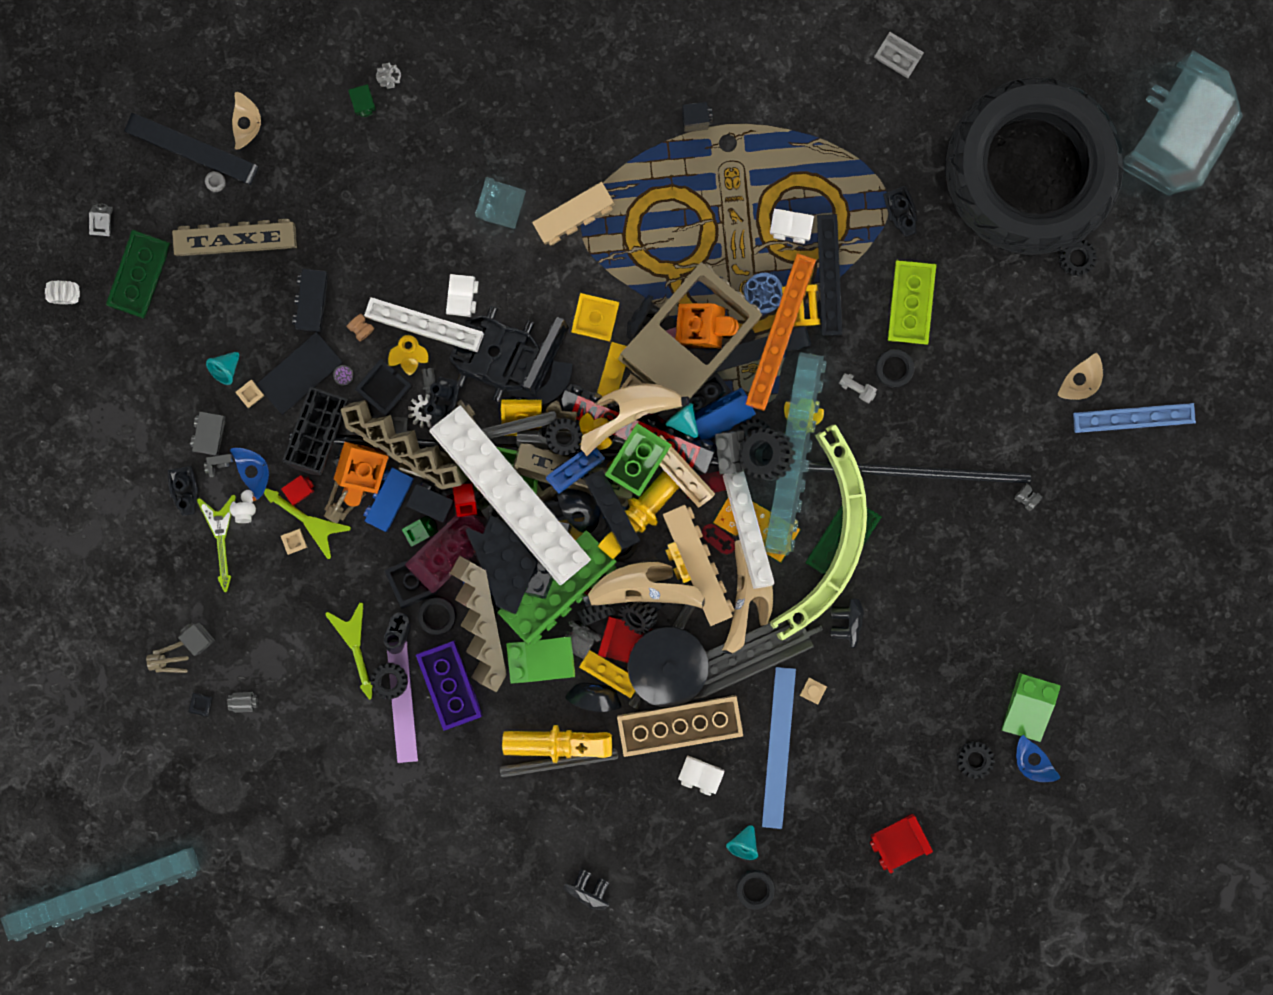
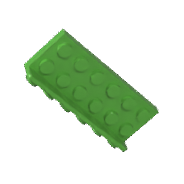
(540, 614)

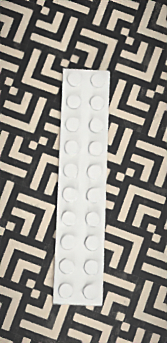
(510, 495)

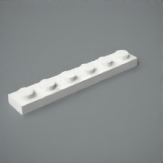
(424, 324)
(748, 530)

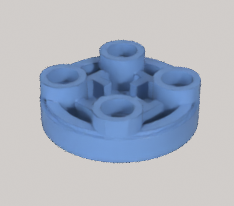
(764, 292)

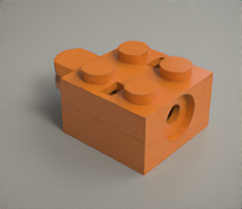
(703, 325)
(360, 471)

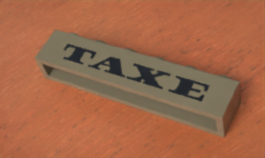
(234, 238)
(539, 463)

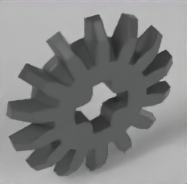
(584, 631)

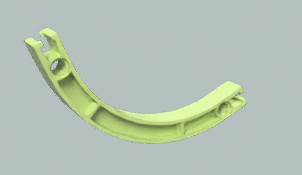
(850, 541)

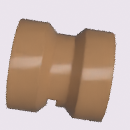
(360, 328)

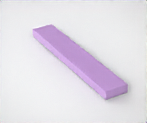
(403, 711)

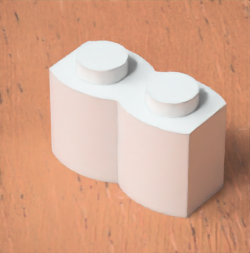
(791, 225)
(460, 295)
(701, 775)

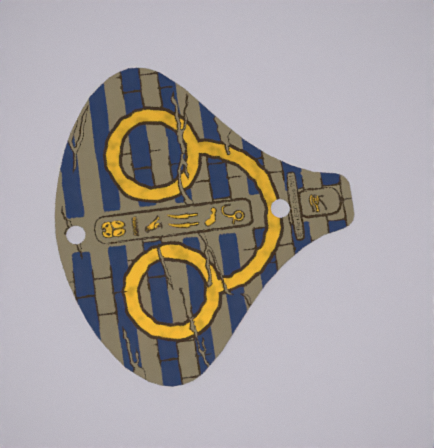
(717, 208)

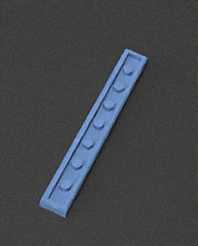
(778, 747)

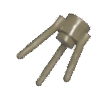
(334, 512)
(158, 662)

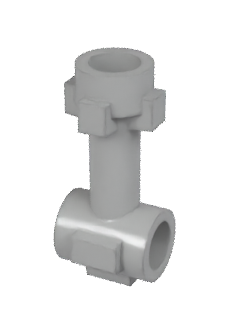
(866, 393)

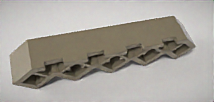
(401, 446)
(481, 622)

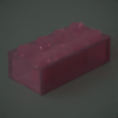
(438, 556)

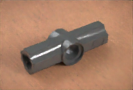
(538, 438)

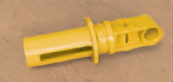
(643, 510)
(557, 744)

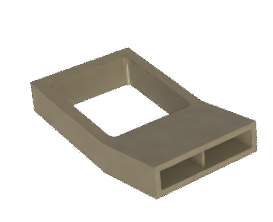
(664, 361)

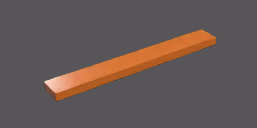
(780, 332)

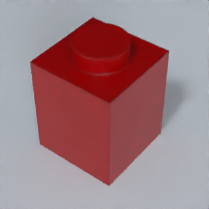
(298, 489)
(464, 500)

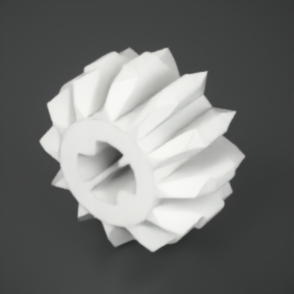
(62, 292)
(418, 414)

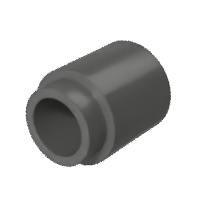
(242, 702)

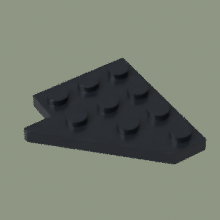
(506, 562)

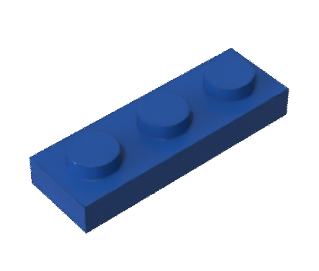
(574, 469)

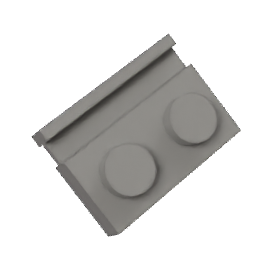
(898, 55)

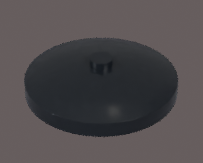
(667, 666)

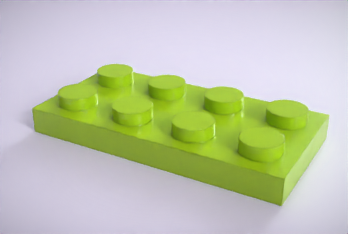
(911, 302)

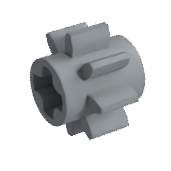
(388, 75)

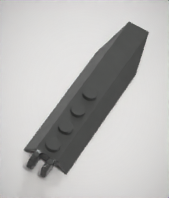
(760, 651)

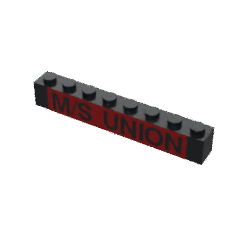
(695, 451)

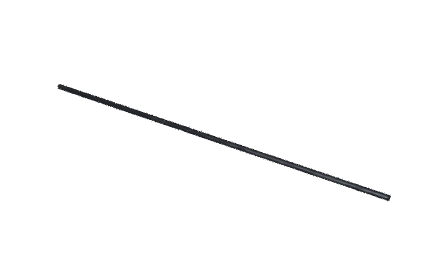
(813, 465)

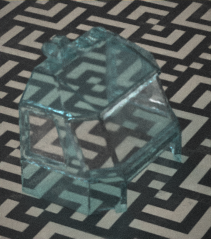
(1188, 128)

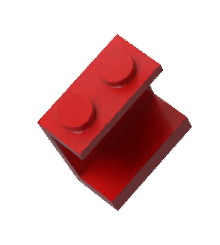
(617, 640)
(900, 843)

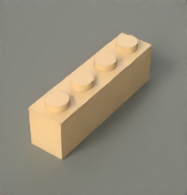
(574, 213)

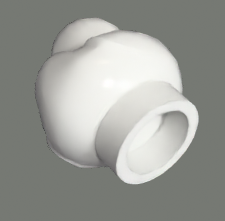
(244, 510)

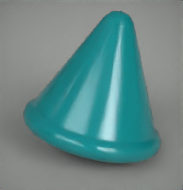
(223, 367)
(684, 421)
(744, 844)

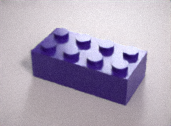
(449, 685)

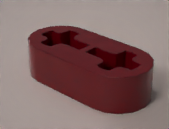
(721, 534)

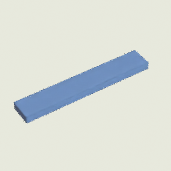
(1134, 418)

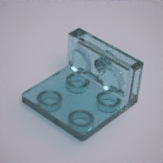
(500, 203)

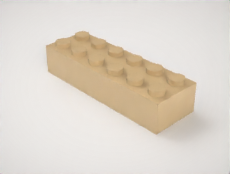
(697, 563)
(680, 725)

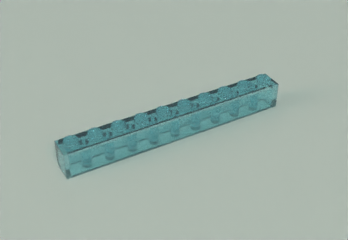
(798, 429)
(100, 893)

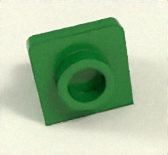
(420, 530)

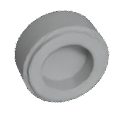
(215, 181)

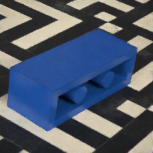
(723, 414)
(388, 499)

